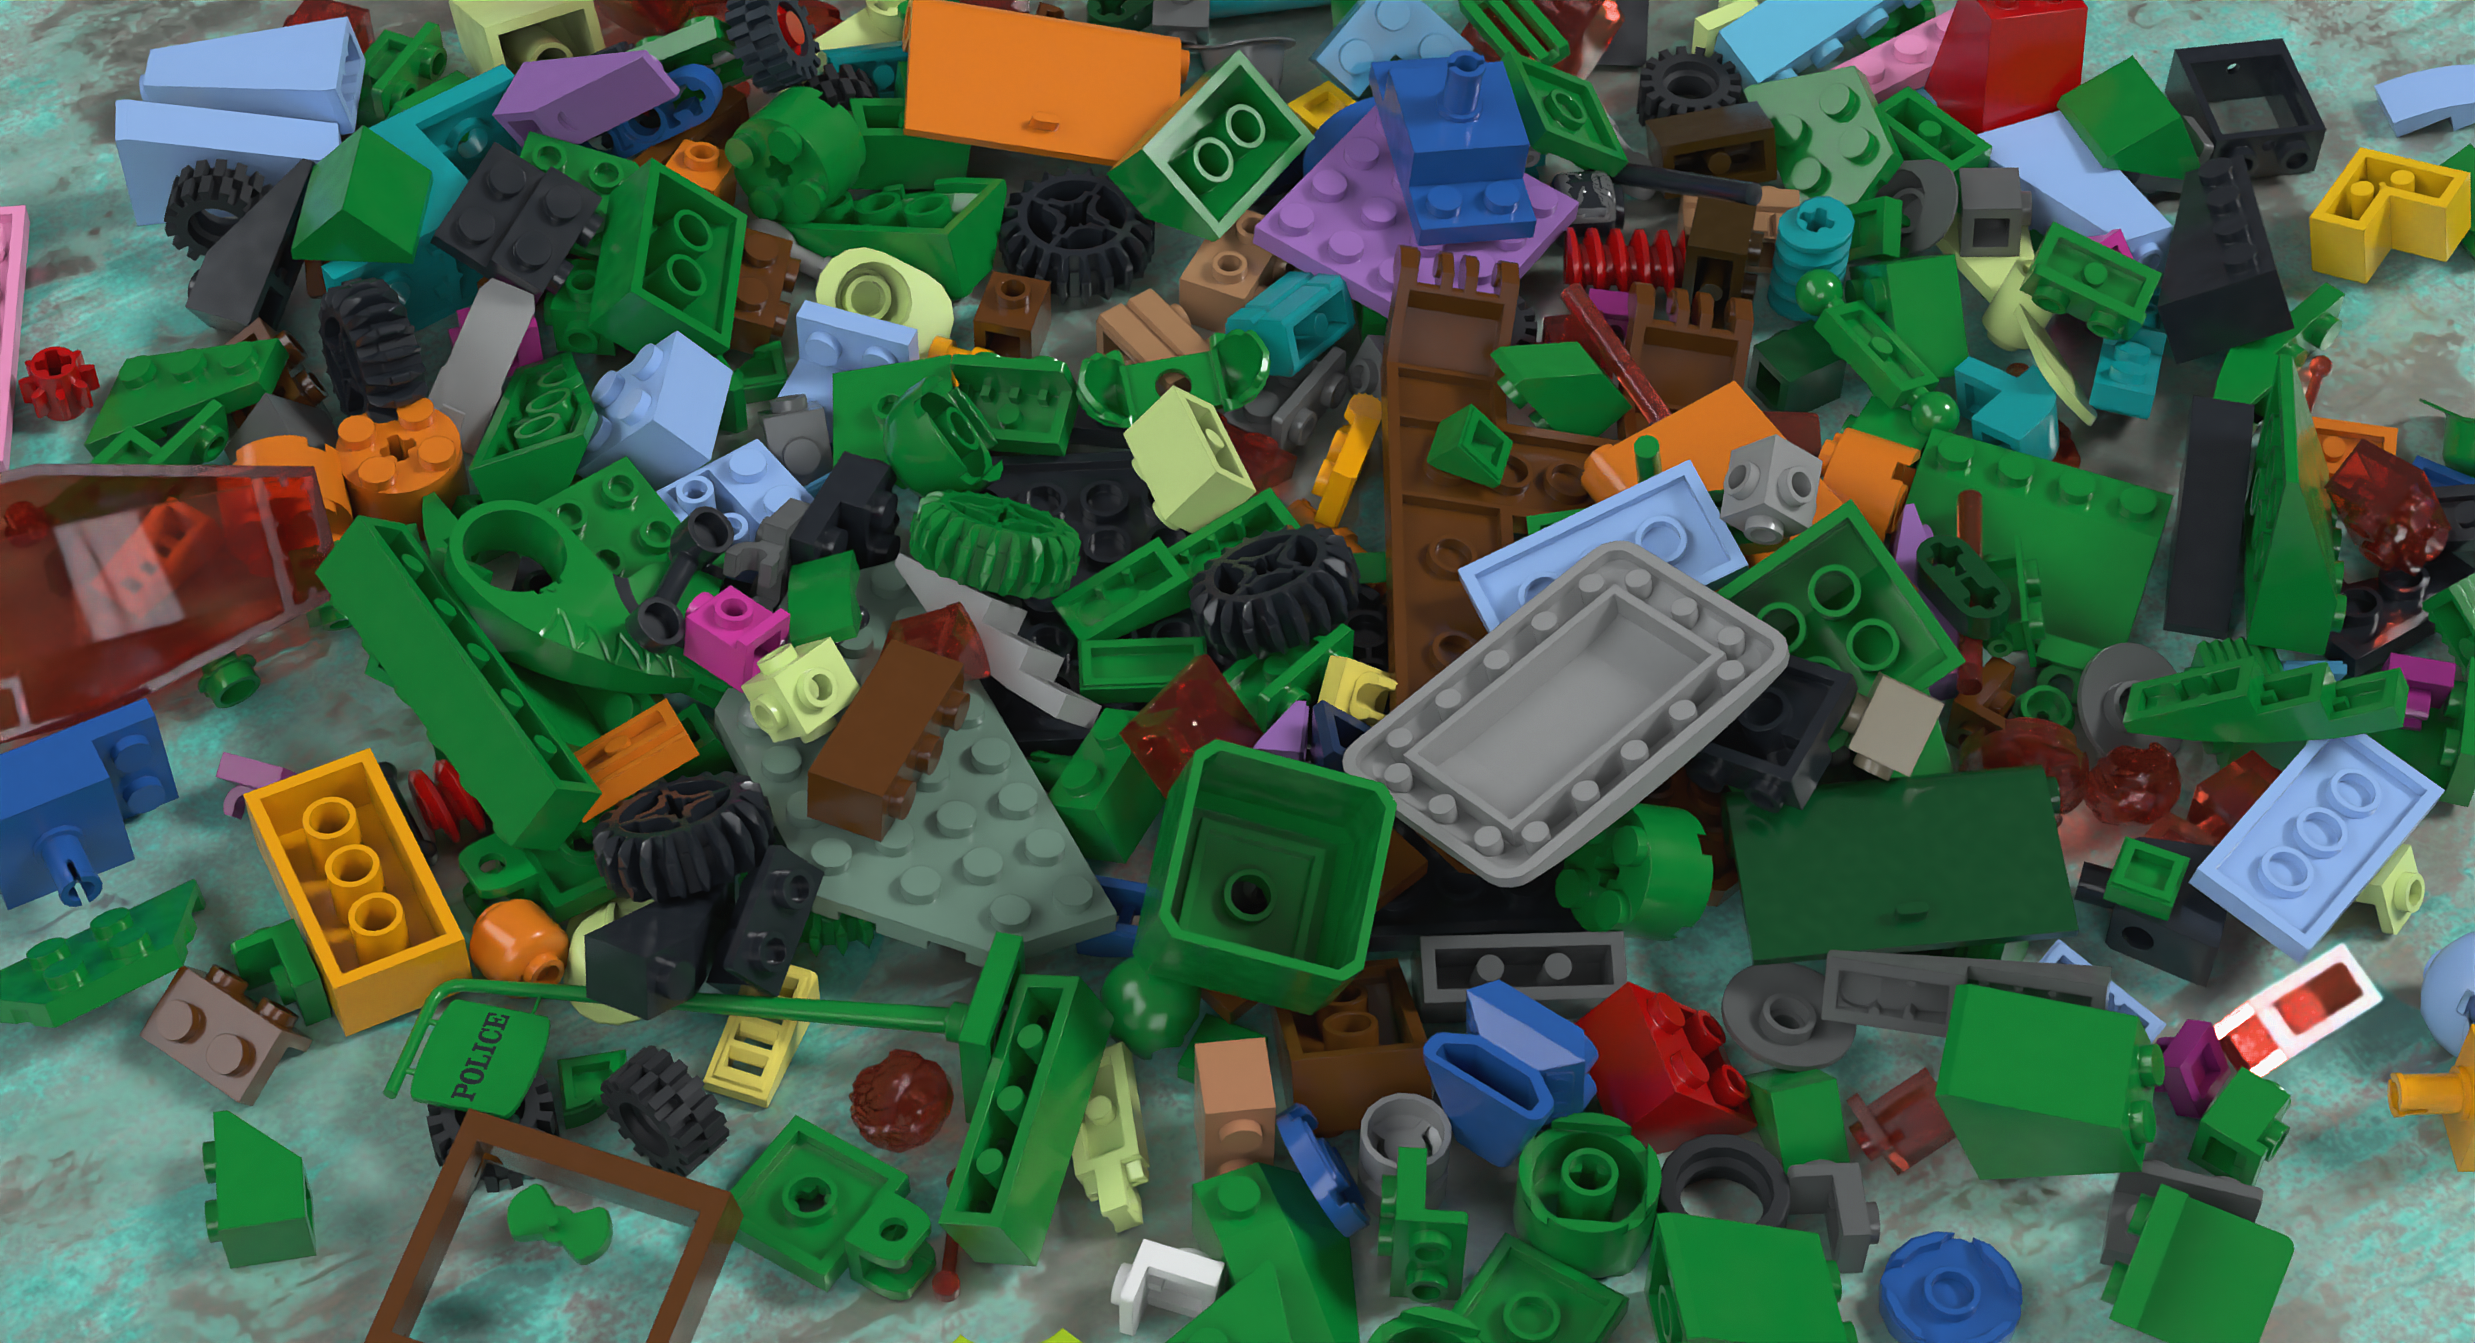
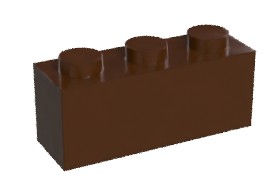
(887, 741)

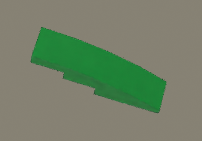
(2244, 706)

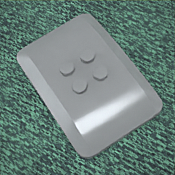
(1569, 713)

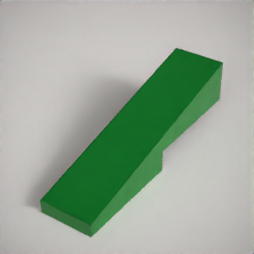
(1157, 578)

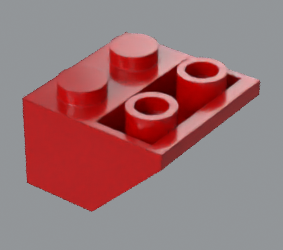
(1665, 1069)

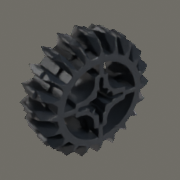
(1076, 235)
(370, 349)
(1275, 591)
(683, 836)

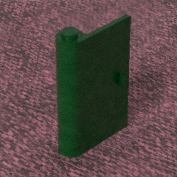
(1902, 865)

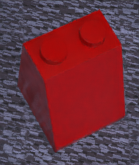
(2008, 60)

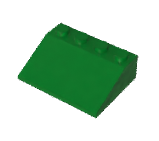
(2085, 529)
(2291, 529)
(1847, 607)

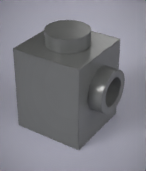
(1991, 212)

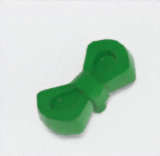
(537, 1218)

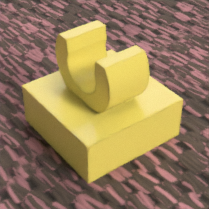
(1356, 689)

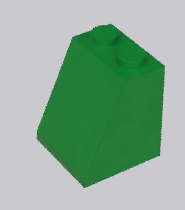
(2047, 1085)
(1741, 1284)

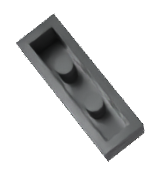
(1555, 969)

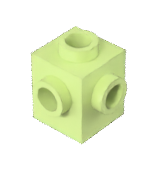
(800, 690)

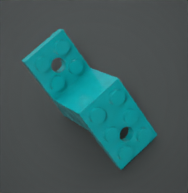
(431, 135)

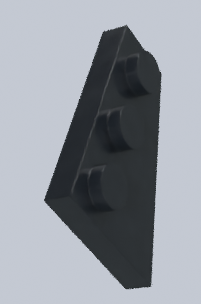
(2387, 612)

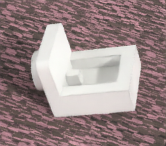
(1166, 1278)

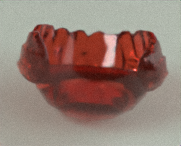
(2134, 785)
(901, 1101)

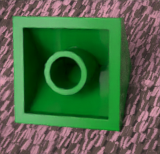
(2130, 123)
(363, 204)

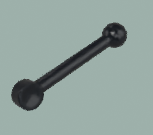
(427, 847)

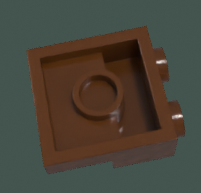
(763, 276)

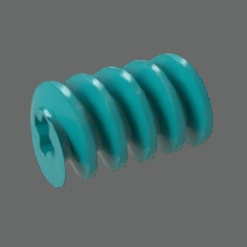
(1808, 239)

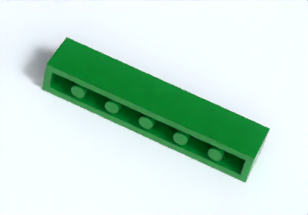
(457, 685)

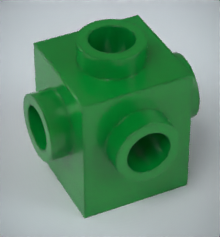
(570, 313)

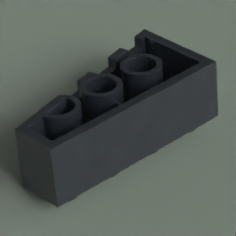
(2220, 266)

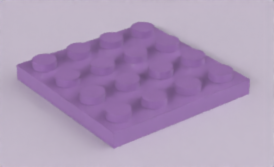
(1353, 217)

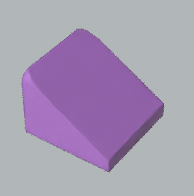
(1288, 734)

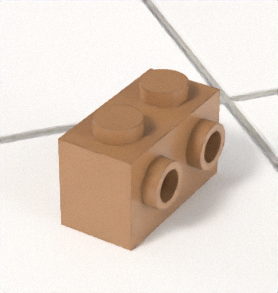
(1228, 275)

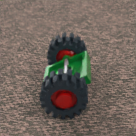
(759, 42)

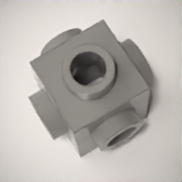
(1771, 490)

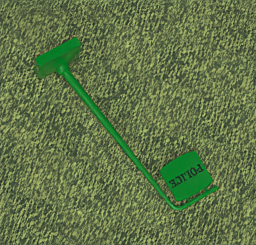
(491, 1054)

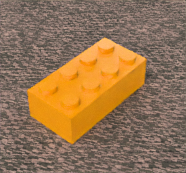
(357, 889)

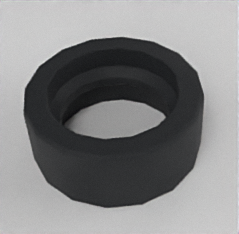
(1731, 1159)

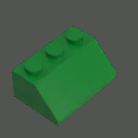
(1212, 151)
(667, 263)

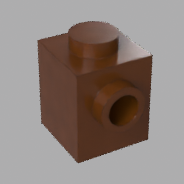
(1013, 316)

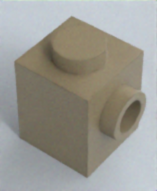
(1889, 726)

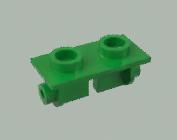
(2025, 617)

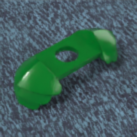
(1223, 376)

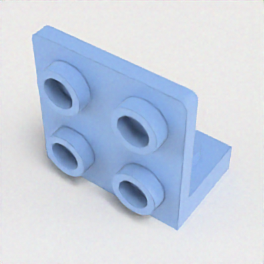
(840, 342)

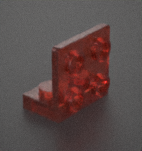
(1185, 717)

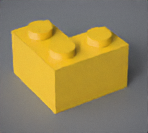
(2385, 206)

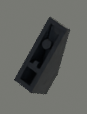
(252, 264)
(657, 952)

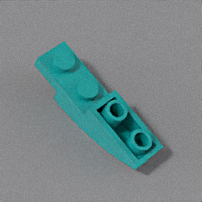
(2130, 370)

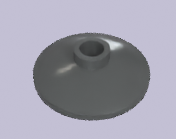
(2107, 684)
(1778, 1019)

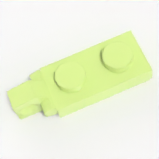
(1111, 1141)

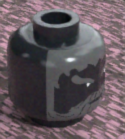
(1599, 202)

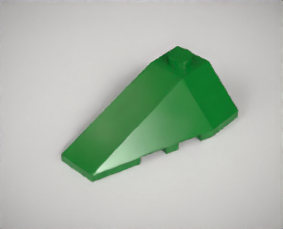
(939, 231)
(536, 433)
(1275, 1216)

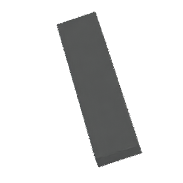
(1919, 990)

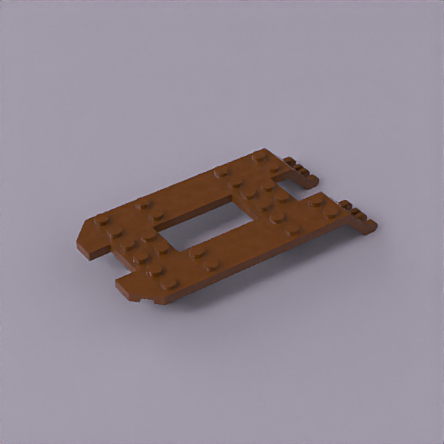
(1439, 522)

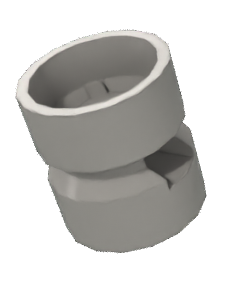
(1403, 1122)

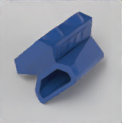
(1509, 1071)

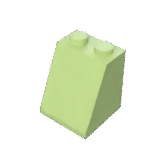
(525, 31)

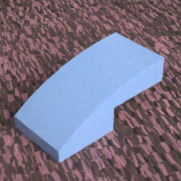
(2429, 97)

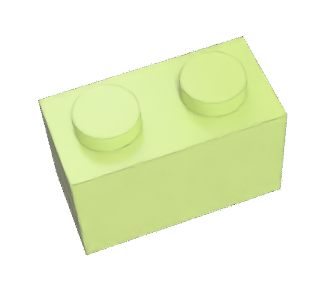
(1187, 461)

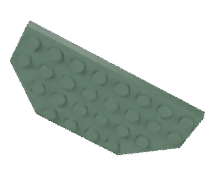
(975, 847)

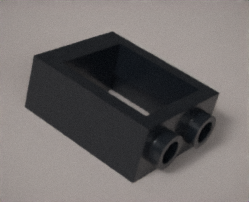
(2260, 70)

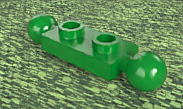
(1875, 353)

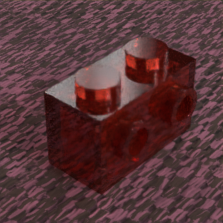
(2388, 509)

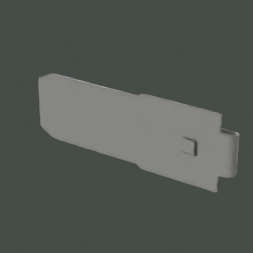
(481, 358)

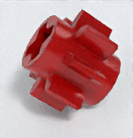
(59, 383)

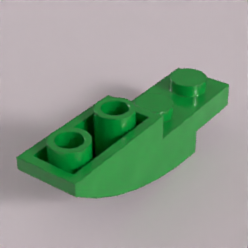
(2251, 366)

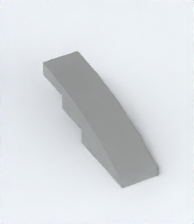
(1011, 658)

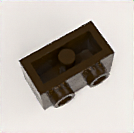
(1715, 142)
(1719, 254)

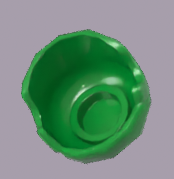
(1148, 1009)

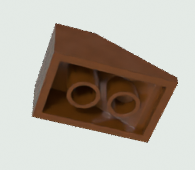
(1353, 1049)

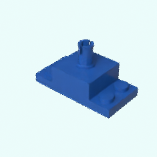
(1456, 147)
(69, 801)

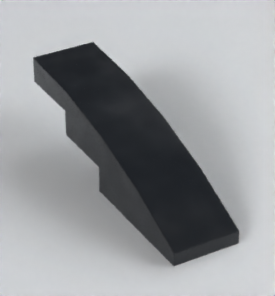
(2209, 518)

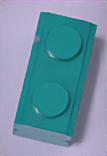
(1297, 318)

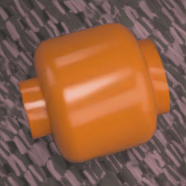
(519, 944)

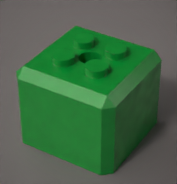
(1298, 834)

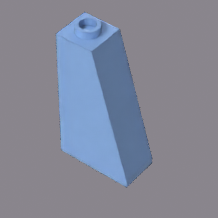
(280, 72)
(164, 138)
(2076, 189)

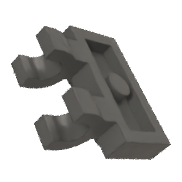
(768, 555)

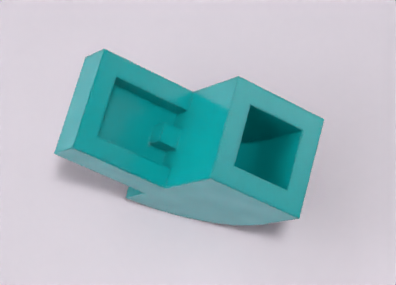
(2009, 409)

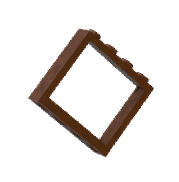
(581, 1168)

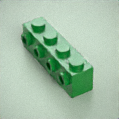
(1027, 1120)

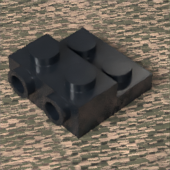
(519, 223)
(851, 513)
(1780, 739)

